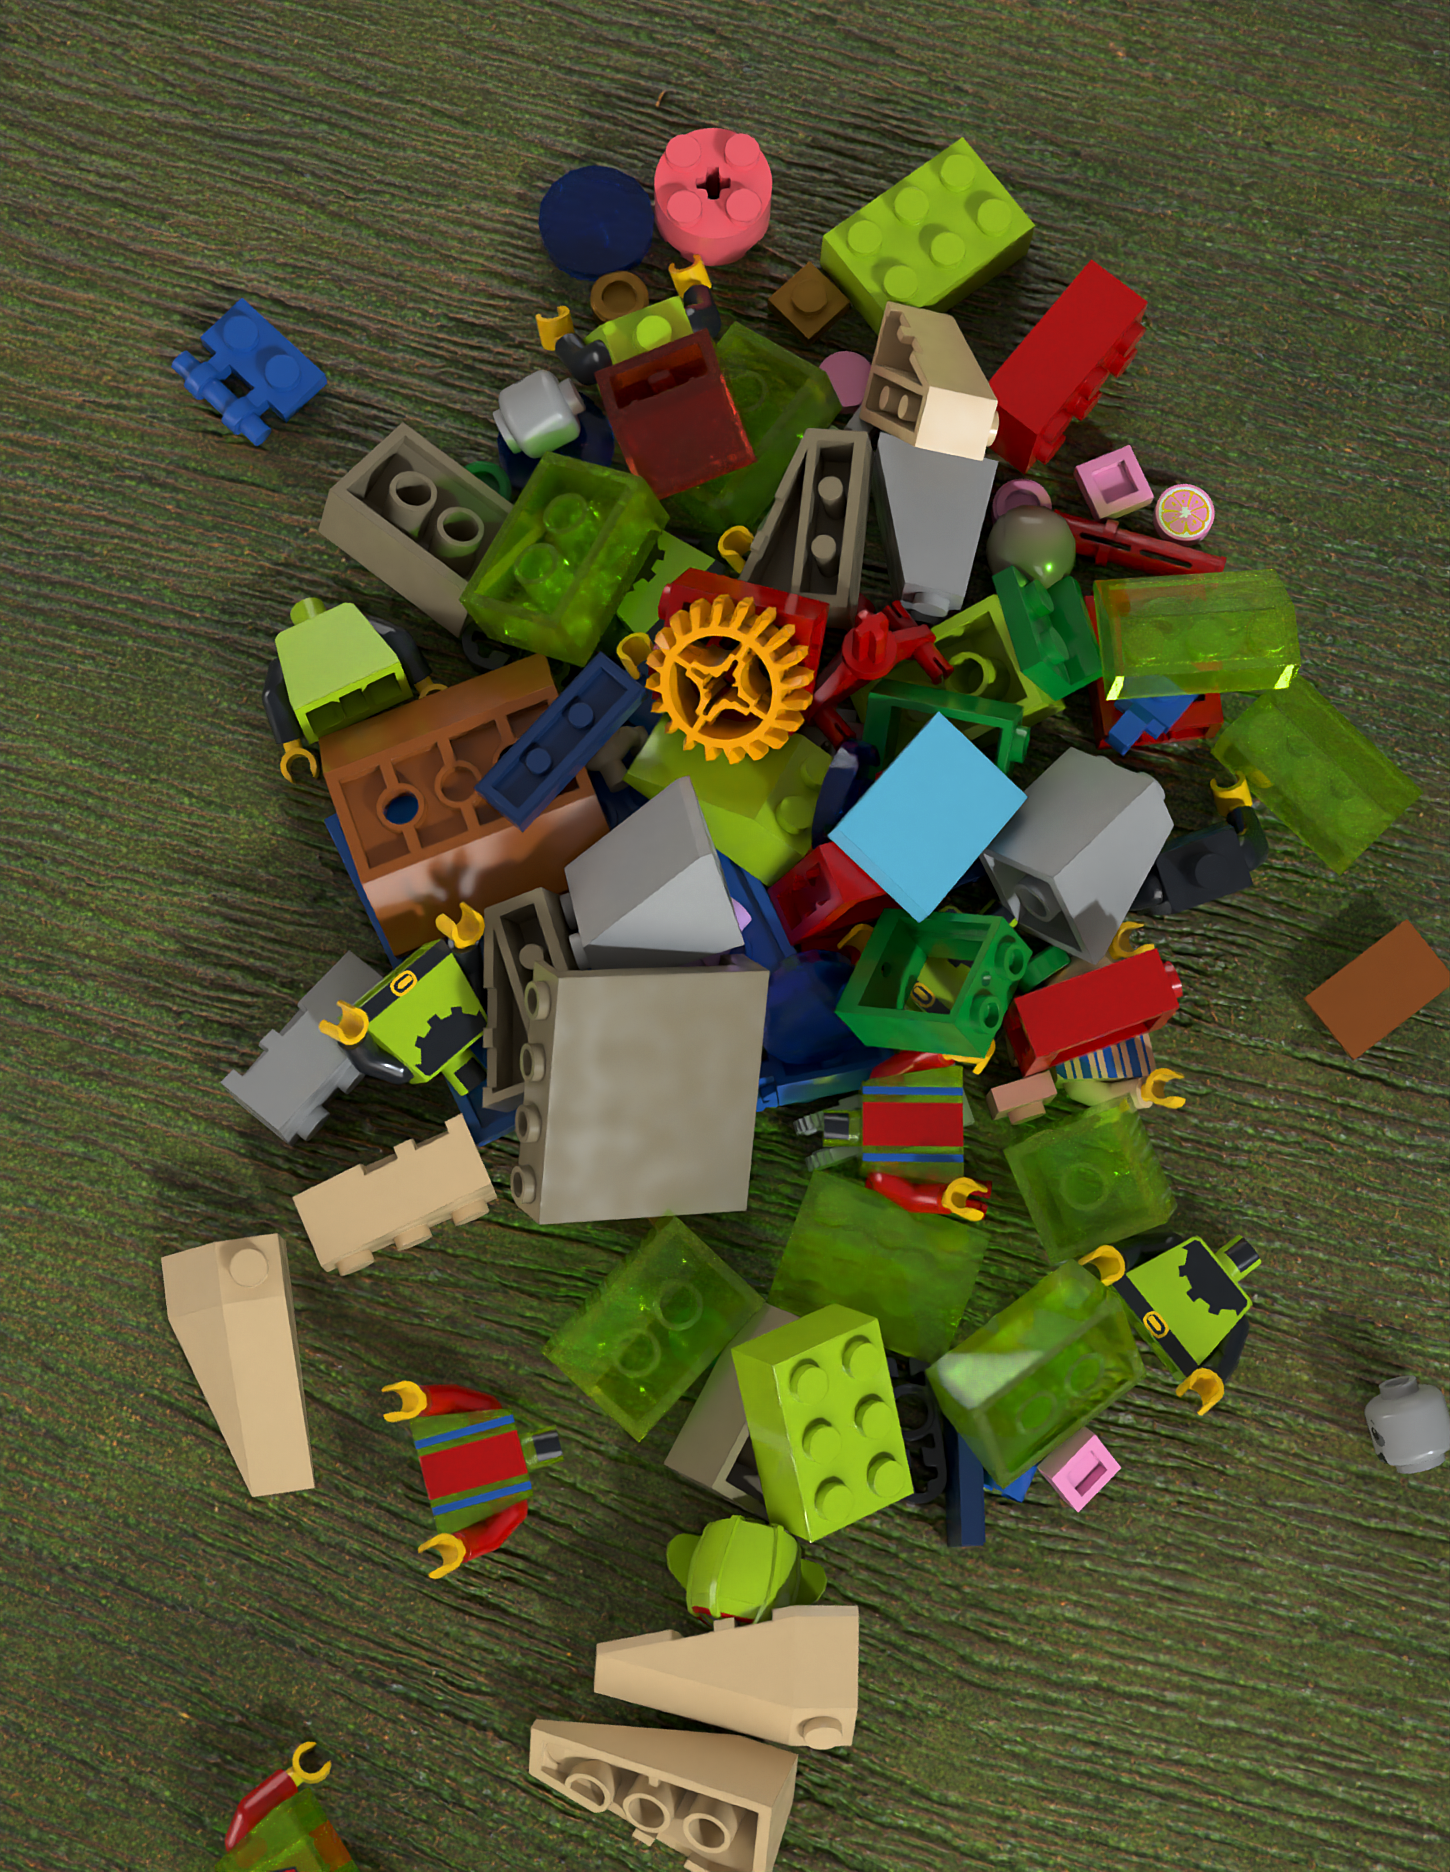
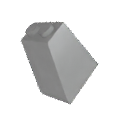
(929, 524)
(1078, 851)
(651, 890)

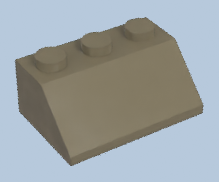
(416, 522)
(715, 1440)

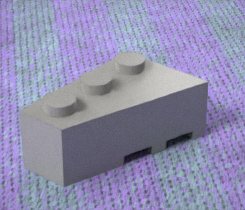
(301, 1064)

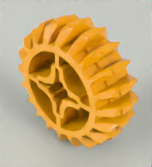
(685, 657)

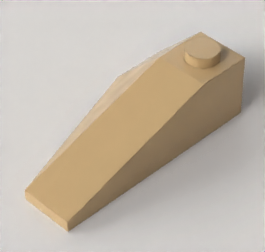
(241, 1341)
(766, 1679)
(697, 1792)

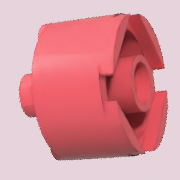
(712, 165)

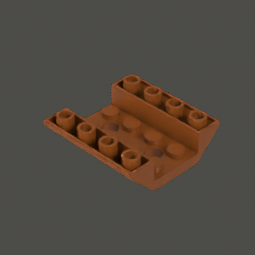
(457, 841)

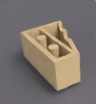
(929, 385)
(396, 1199)

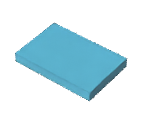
(928, 817)

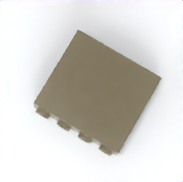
(639, 1091)

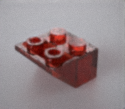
(676, 414)

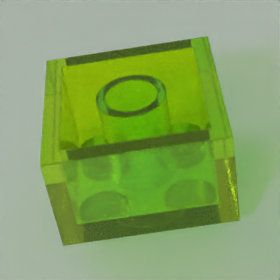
(1090, 1178)

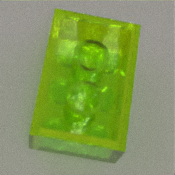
(565, 558)

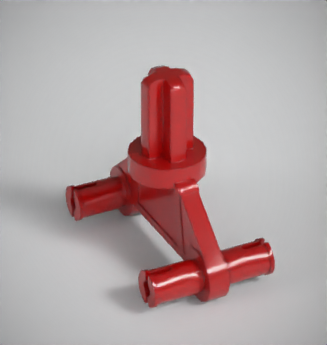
(869, 654)

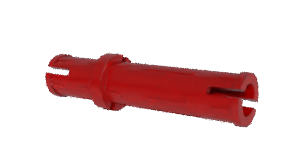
(1199, 560)

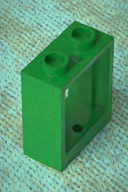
(890, 696)
(875, 1001)

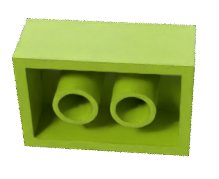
(928, 238)
(823, 1421)

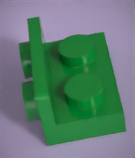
(1049, 632)

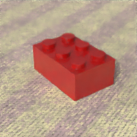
(1064, 365)

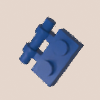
(259, 358)

